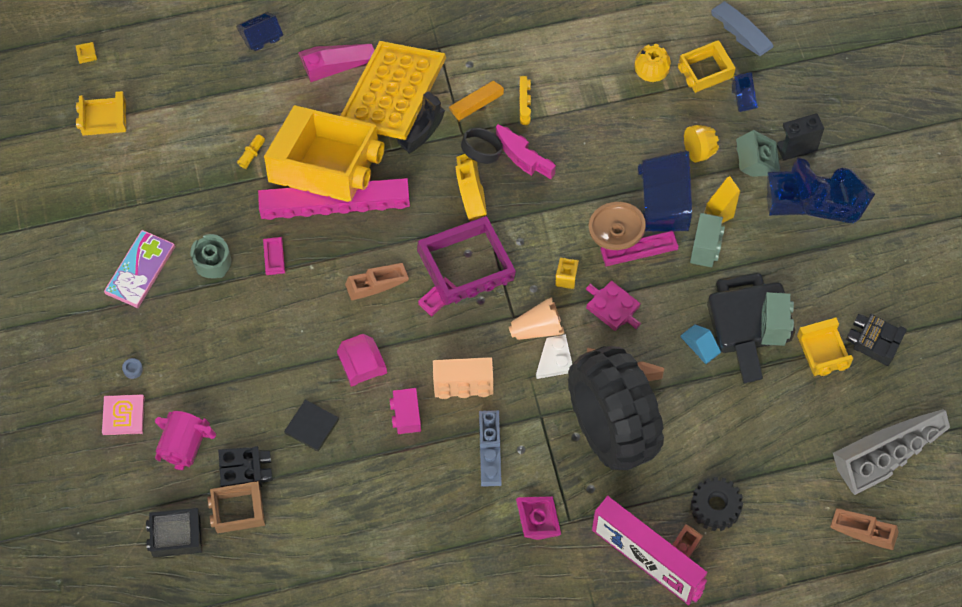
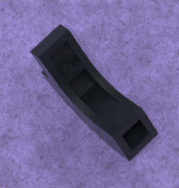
(425, 123)

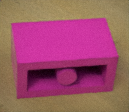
(406, 411)

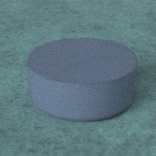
(132, 368)

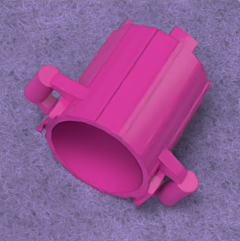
(181, 438)

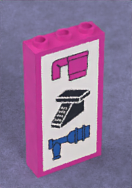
(649, 551)

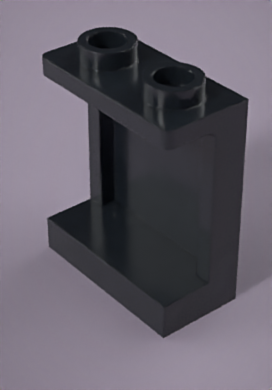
(802, 137)

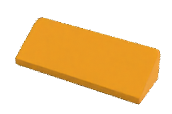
(476, 100)

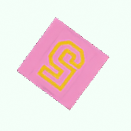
(123, 414)

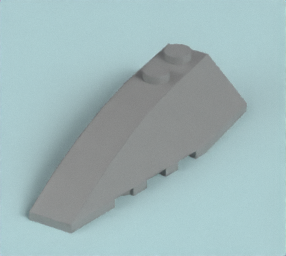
(882, 452)

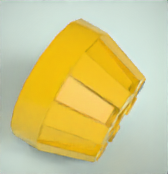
(652, 63)
(700, 142)

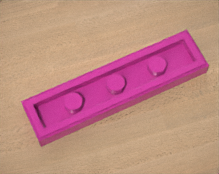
(644, 248)

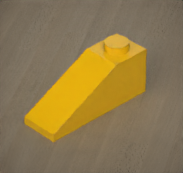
(724, 200)

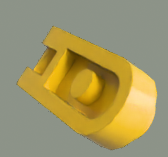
(525, 100)

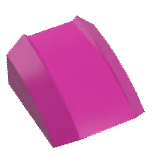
(361, 359)

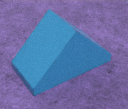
(701, 342)

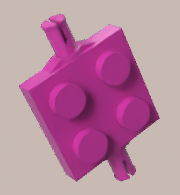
(613, 306)

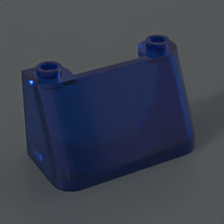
(667, 192)
(837, 199)

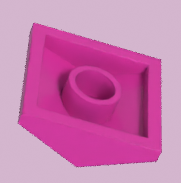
(538, 517)

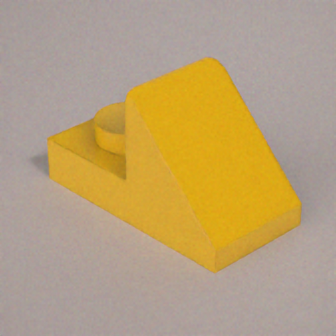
(566, 273)

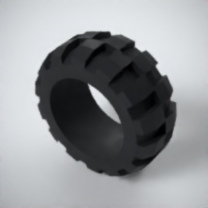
(615, 407)

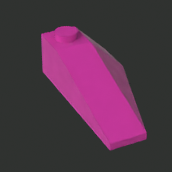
(330, 60)

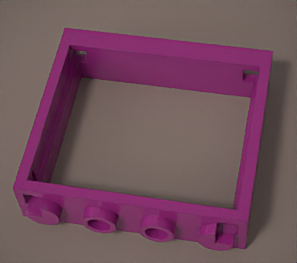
(454, 236)

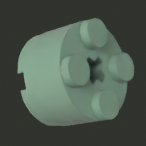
(211, 256)

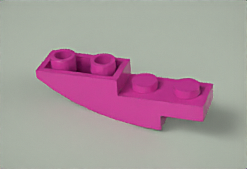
(518, 151)

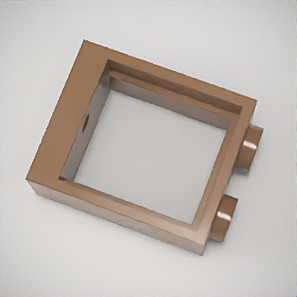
(235, 491)

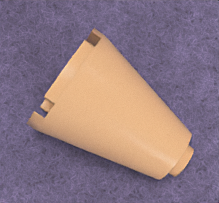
(537, 322)

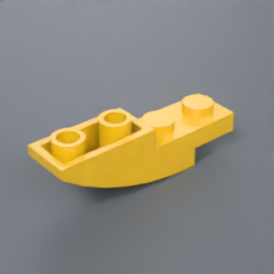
(470, 187)

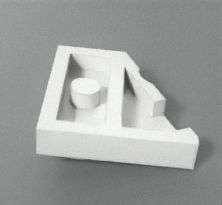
(554, 358)

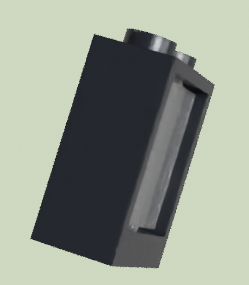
(174, 532)

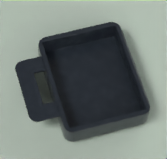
(737, 312)

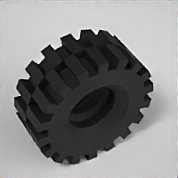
(709, 516)

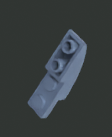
(490, 448)

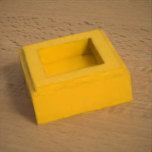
(86, 52)

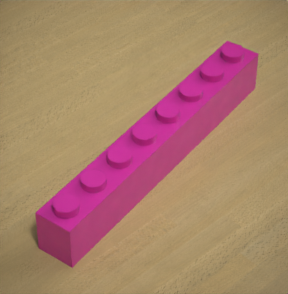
(296, 202)

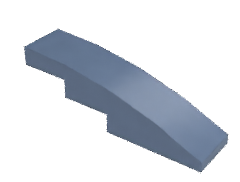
(742, 28)

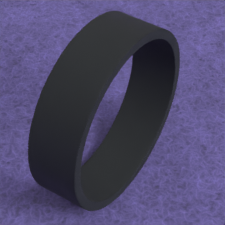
(476, 155)

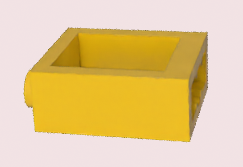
(721, 57)

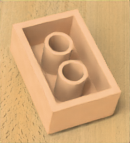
(463, 377)

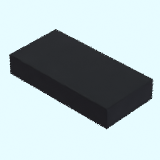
(748, 362)

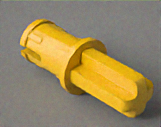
(251, 151)

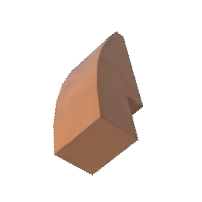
(376, 281)
(865, 528)

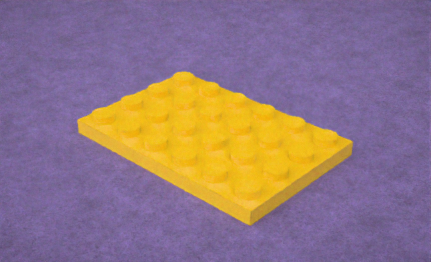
(394, 88)

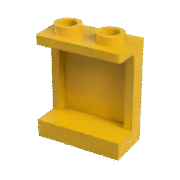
(102, 115)
(824, 347)

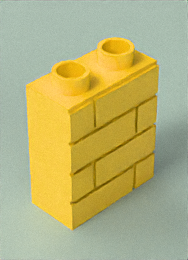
(323, 153)

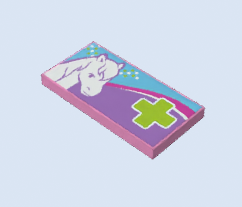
(139, 269)

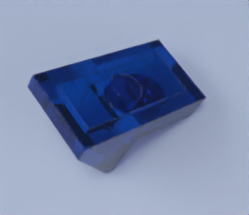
(744, 91)

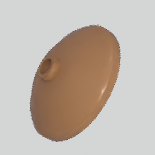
(617, 218)

